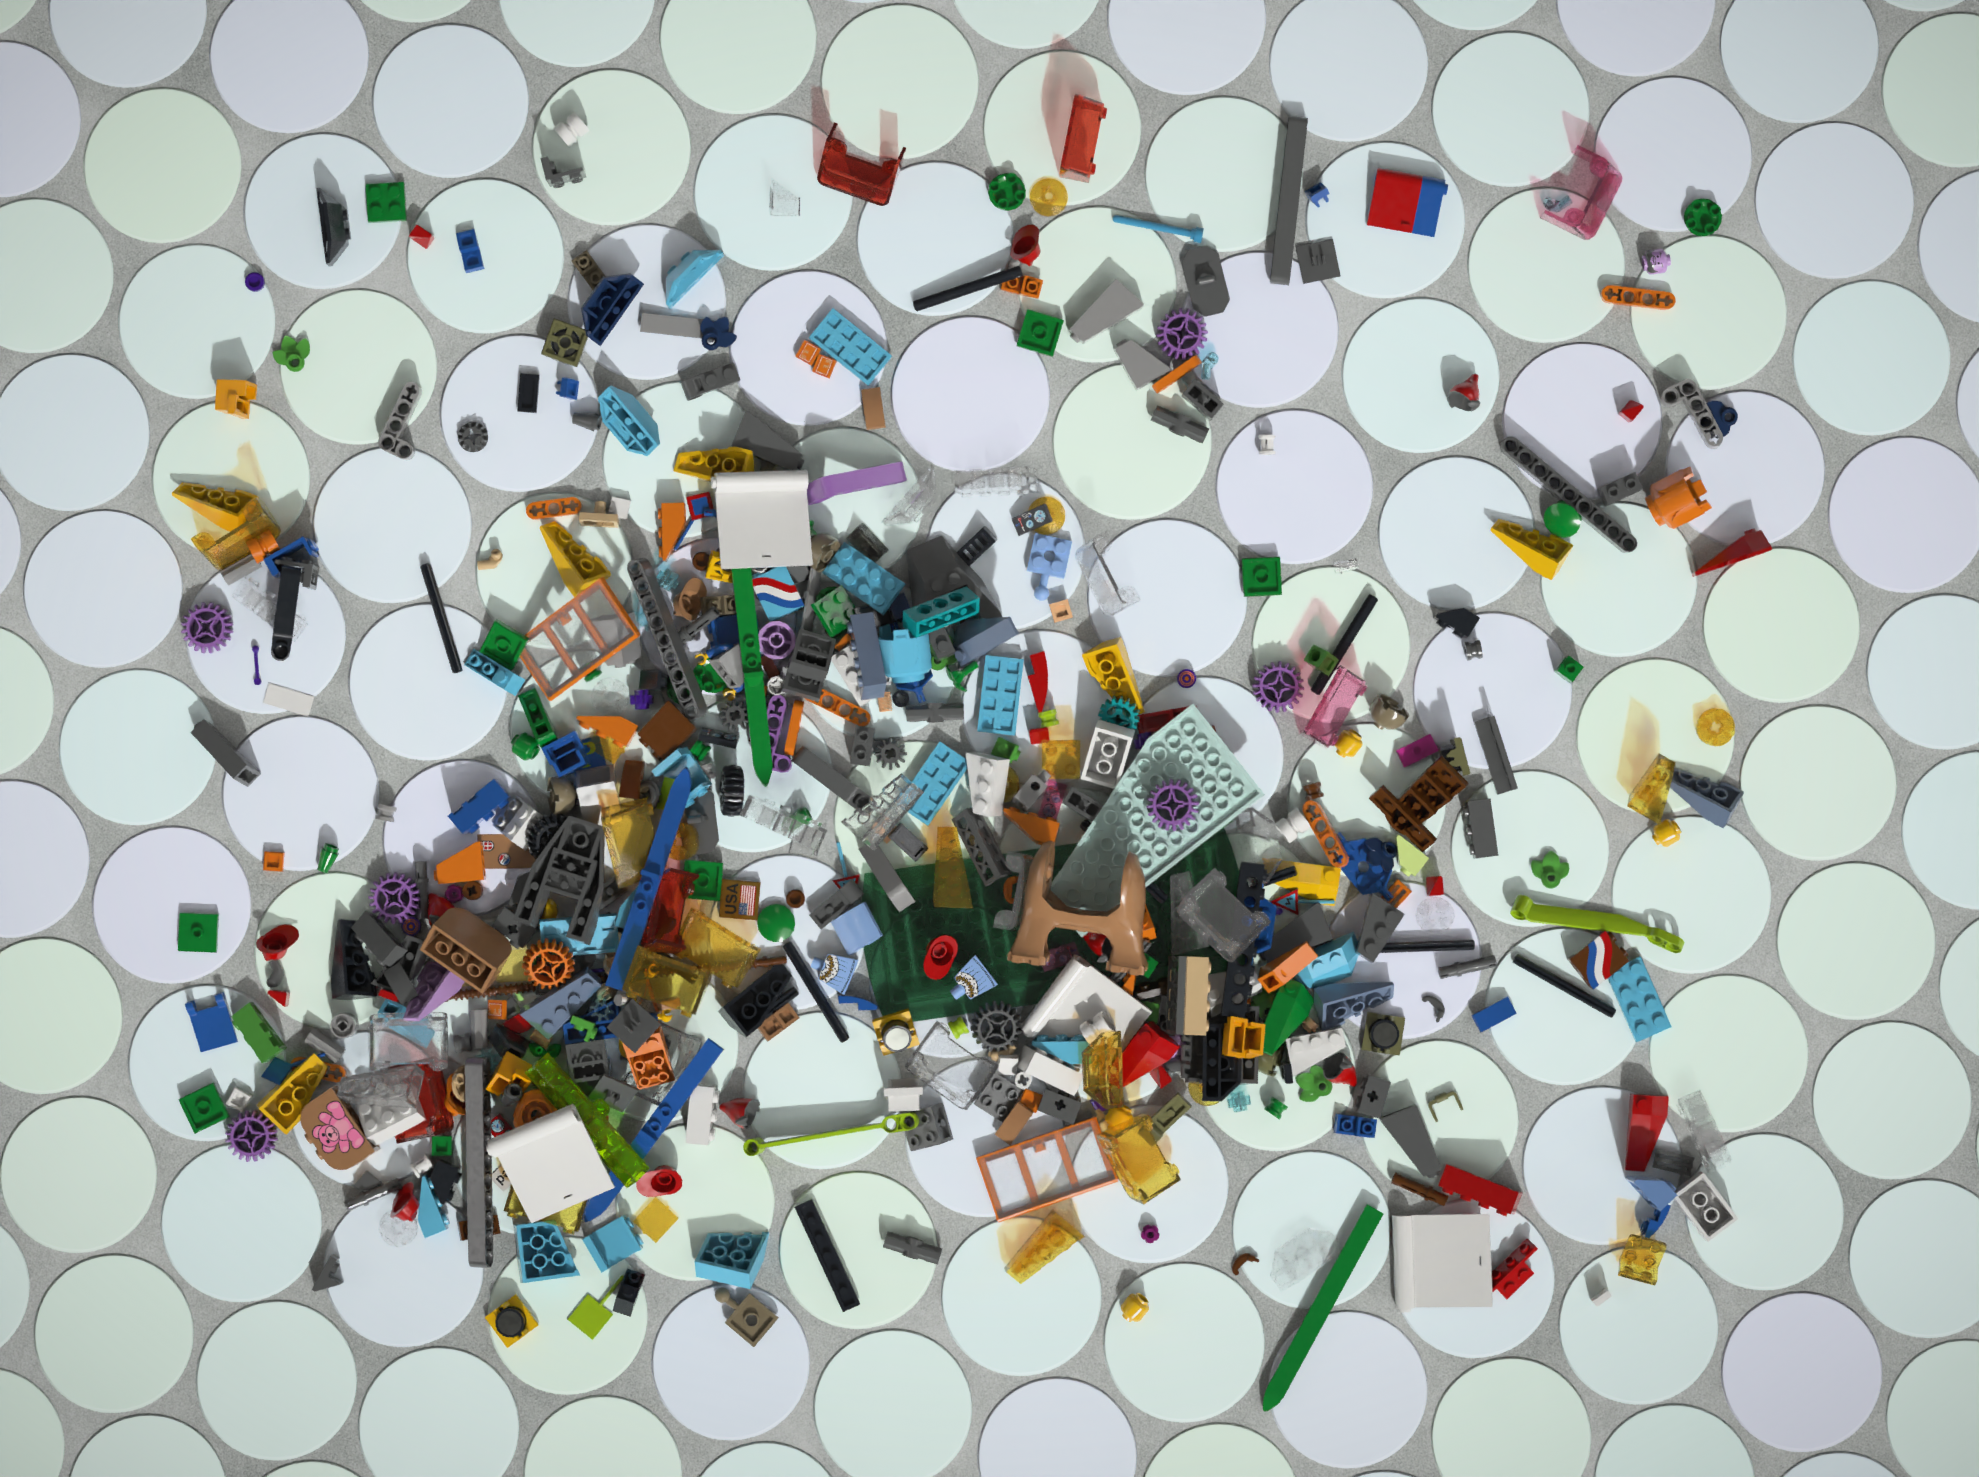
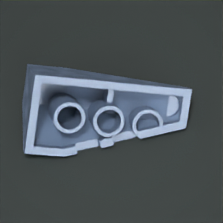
(979, 636)
(1709, 799)
(1342, 1000)

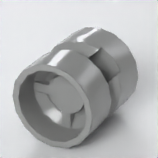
(344, 1025)

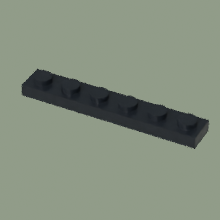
(827, 1255)

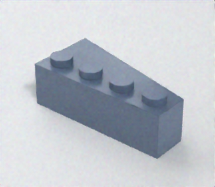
(867, 656)
(555, 1007)

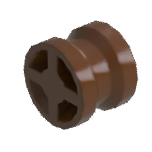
(1313, 791)
(475, 892)

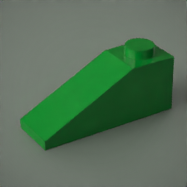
(538, 718)

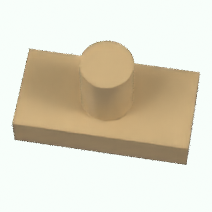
(599, 518)

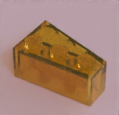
(1653, 788)

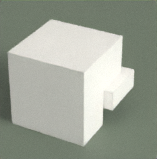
(903, 1094)

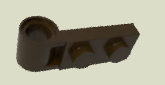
(1148, 990)

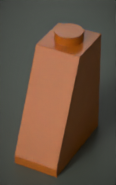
(462, 866)

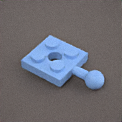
(1053, 568)

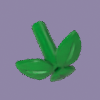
(958, 675)
(539, 1051)

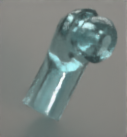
(1555, 205)
(1207, 364)

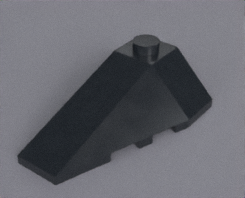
(350, 967)
(752, 1005)

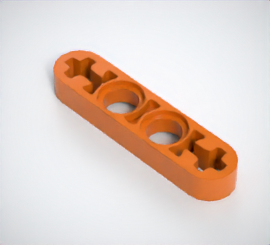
(1637, 300)
(834, 708)
(1327, 832)

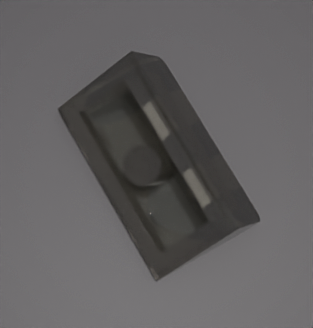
(867, 543)

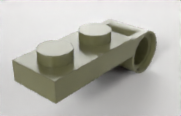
(1168, 1115)

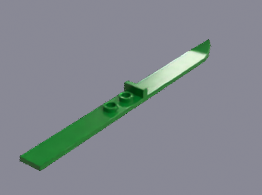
(752, 674)
(1321, 1307)

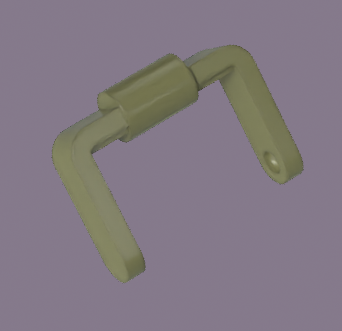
(1441, 1097)

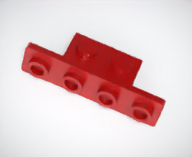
(1513, 1270)

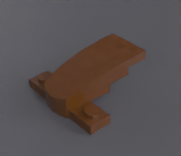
(1420, 801)

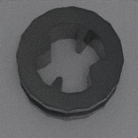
(902, 692)

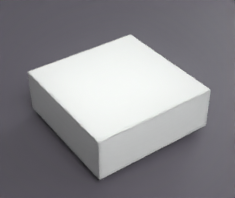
(620, 507)
(1007, 1064)
(239, 1099)
(1601, 1297)

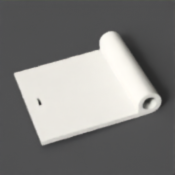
(762, 517)
(1077, 997)
(551, 1163)
(1441, 1260)

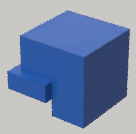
(566, 754)

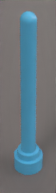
(1195, 234)

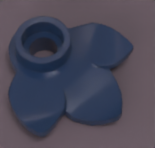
(718, 331)
(1718, 411)
(1381, 853)

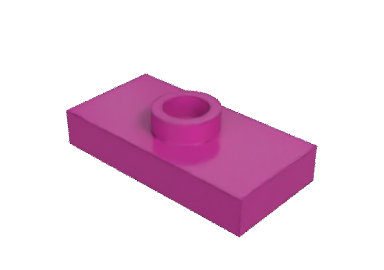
(1417, 750)

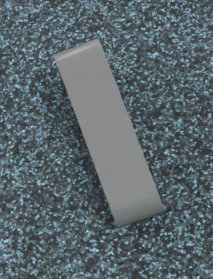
(1696, 415)
(404, 419)
(887, 877)

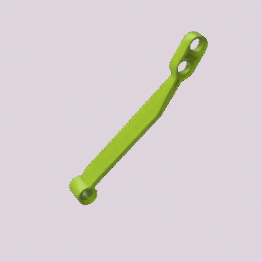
(1527, 910)
(898, 1118)

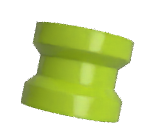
(1048, 718)
(958, 1027)

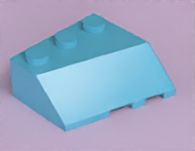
(542, 1253)
(731, 1258)

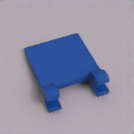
(212, 1025)

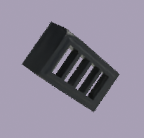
(988, 534)

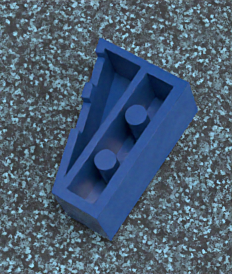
(480, 807)
(573, 1035)

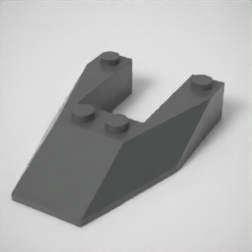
(936, 571)
(570, 867)

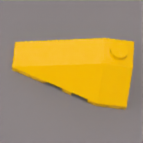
(707, 463)
(218, 506)
(1539, 552)
(573, 562)
(1113, 670)
(1312, 881)
(286, 1102)

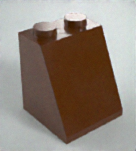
(666, 731)

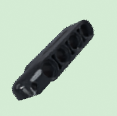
(285, 612)

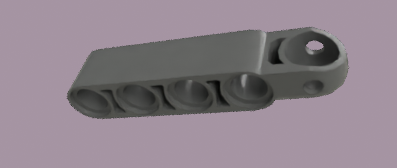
(830, 778)

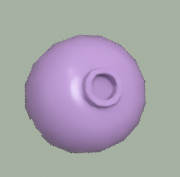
(776, 640)

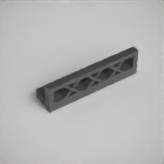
(1495, 755)
(985, 843)

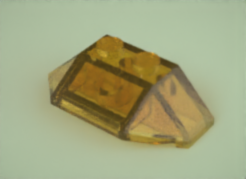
(1104, 1071)

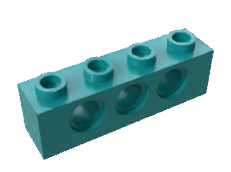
(941, 612)

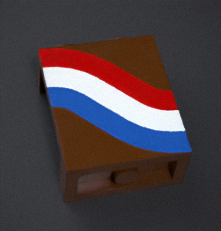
(1599, 959)

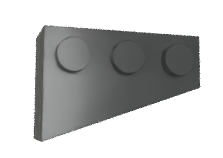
(1377, 927)
(411, 961)

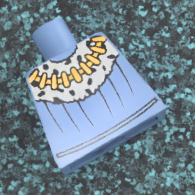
(835, 971)
(972, 980)

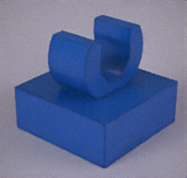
(1316, 193)
(568, 388)

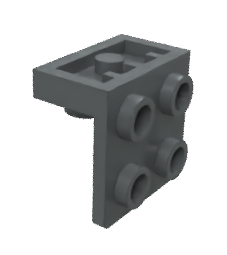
(558, 179)
(310, 575)
(931, 1130)

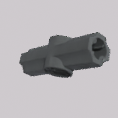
(1179, 424)
(935, 712)
(912, 1247)

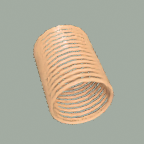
(881, 705)
(536, 1033)

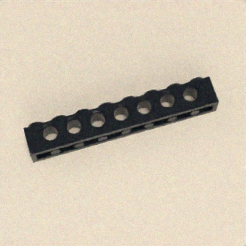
(1229, 1008)

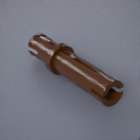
(1415, 1187)

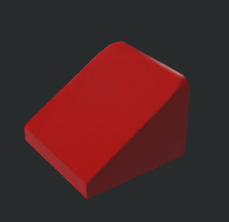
(1038, 735)
(280, 996)

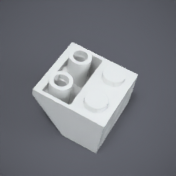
(516, 821)

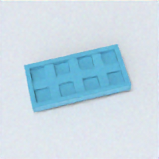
(850, 347)
(863, 578)
(1000, 695)
(937, 781)
(604, 939)
(1639, 1000)

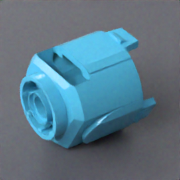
(903, 655)

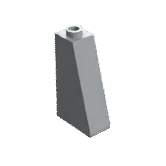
(1108, 310)

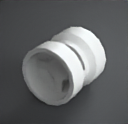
(775, 685)

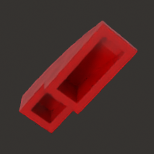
(1039, 680)
(1156, 720)

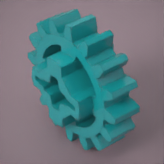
(1122, 708)

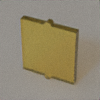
(605, 748)
(512, 969)
(655, 1219)

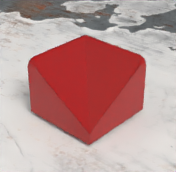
(421, 236)
(1631, 410)
(1434, 885)
(1160, 1076)

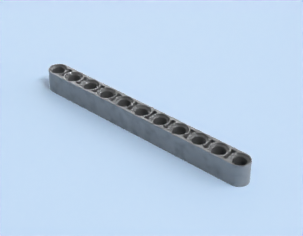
(478, 1163)

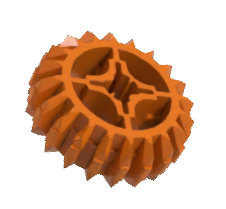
(562, 955)

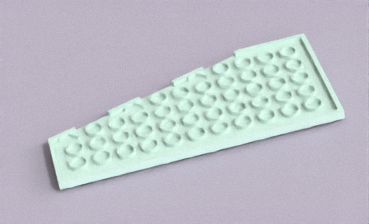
(1180, 750)

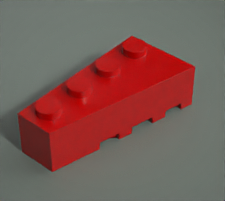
(1480, 1190)

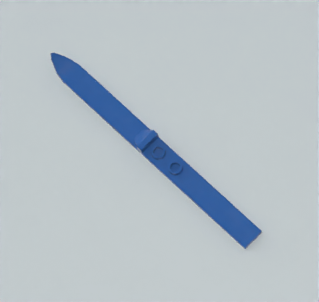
(650, 879)
(660, 1119)

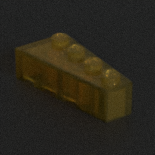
(950, 877)
(1043, 1246)

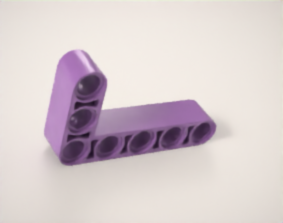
(854, 481)

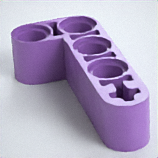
(775, 733)

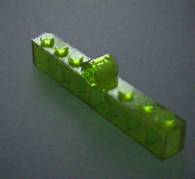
(609, 1143)

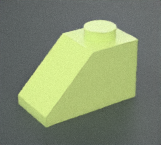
(1409, 857)

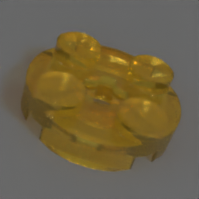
(1720, 717)
(690, 842)

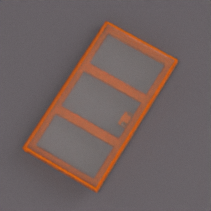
(577, 639)
(1046, 1169)

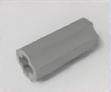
(240, 569)
(479, 1028)
(325, 1045)

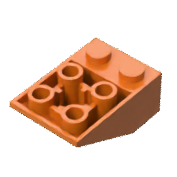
(651, 1062)

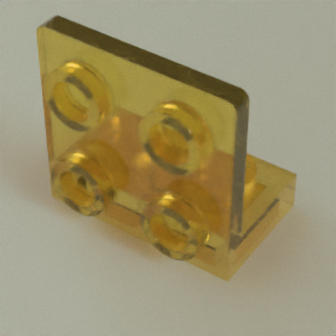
(1061, 758)

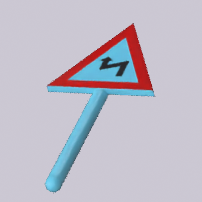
(842, 881)
(1290, 901)

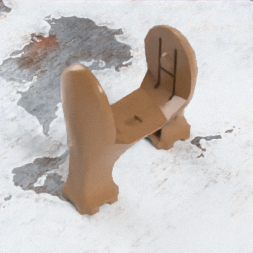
(1046, 911)

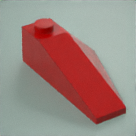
(1745, 547)
(1146, 1052)
(1645, 1124)

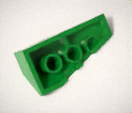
(1286, 1013)

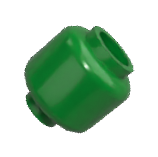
(525, 746)

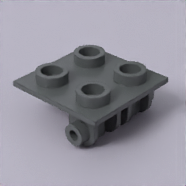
(998, 1097)

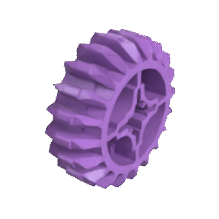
(1190, 335)
(200, 633)
(1277, 696)
(1155, 806)
(388, 905)
(251, 1144)

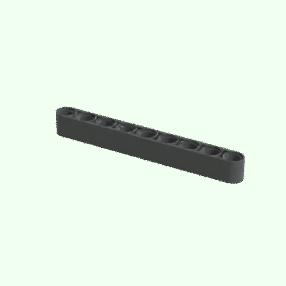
(1288, 200)
(1564, 485)
(659, 633)

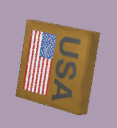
(739, 899)

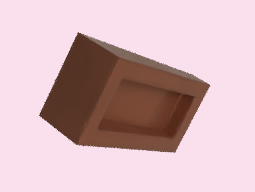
(769, 667)

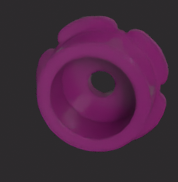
(449, 893)
(1155, 1235)

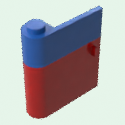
(1406, 202)

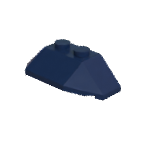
(608, 304)

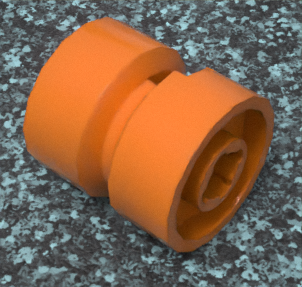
(261, 547)

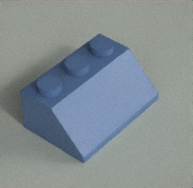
(1655, 1191)

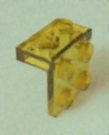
(1641, 1259)

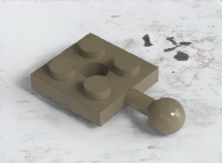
(749, 1306)

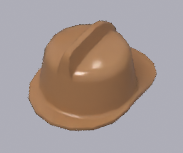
(687, 602)

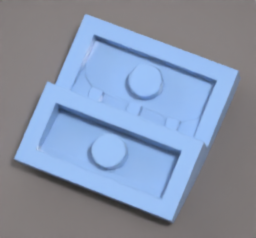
(856, 928)

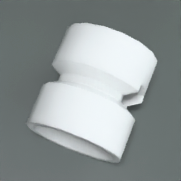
(569, 131)
(1292, 825)
(1093, 1028)

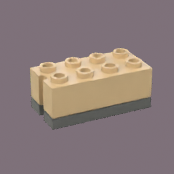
(1187, 995)

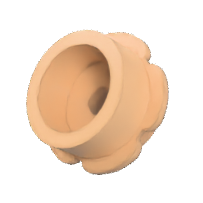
(1309, 1025)

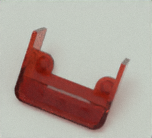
(1082, 139)
(855, 175)
(667, 912)

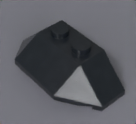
(333, 226)
(1220, 1072)

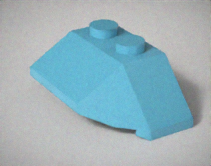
(688, 273)
(628, 421)
(1334, 962)

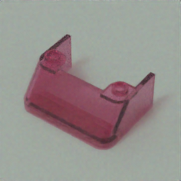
(1587, 222)
(1334, 707)

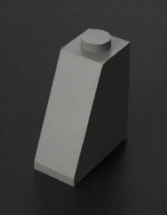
(1139, 364)

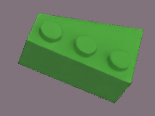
(258, 1032)

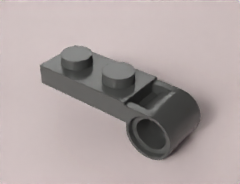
(710, 381)
(836, 904)

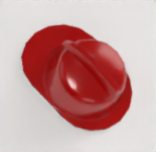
(1026, 245)
(277, 941)
(939, 956)
(659, 1182)
(405, 1203)

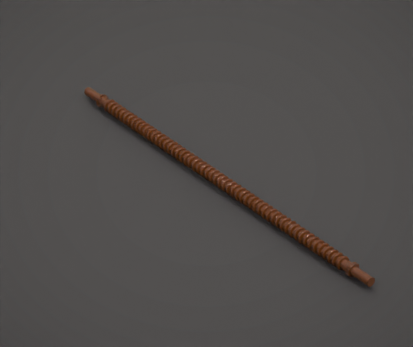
(764, 961)

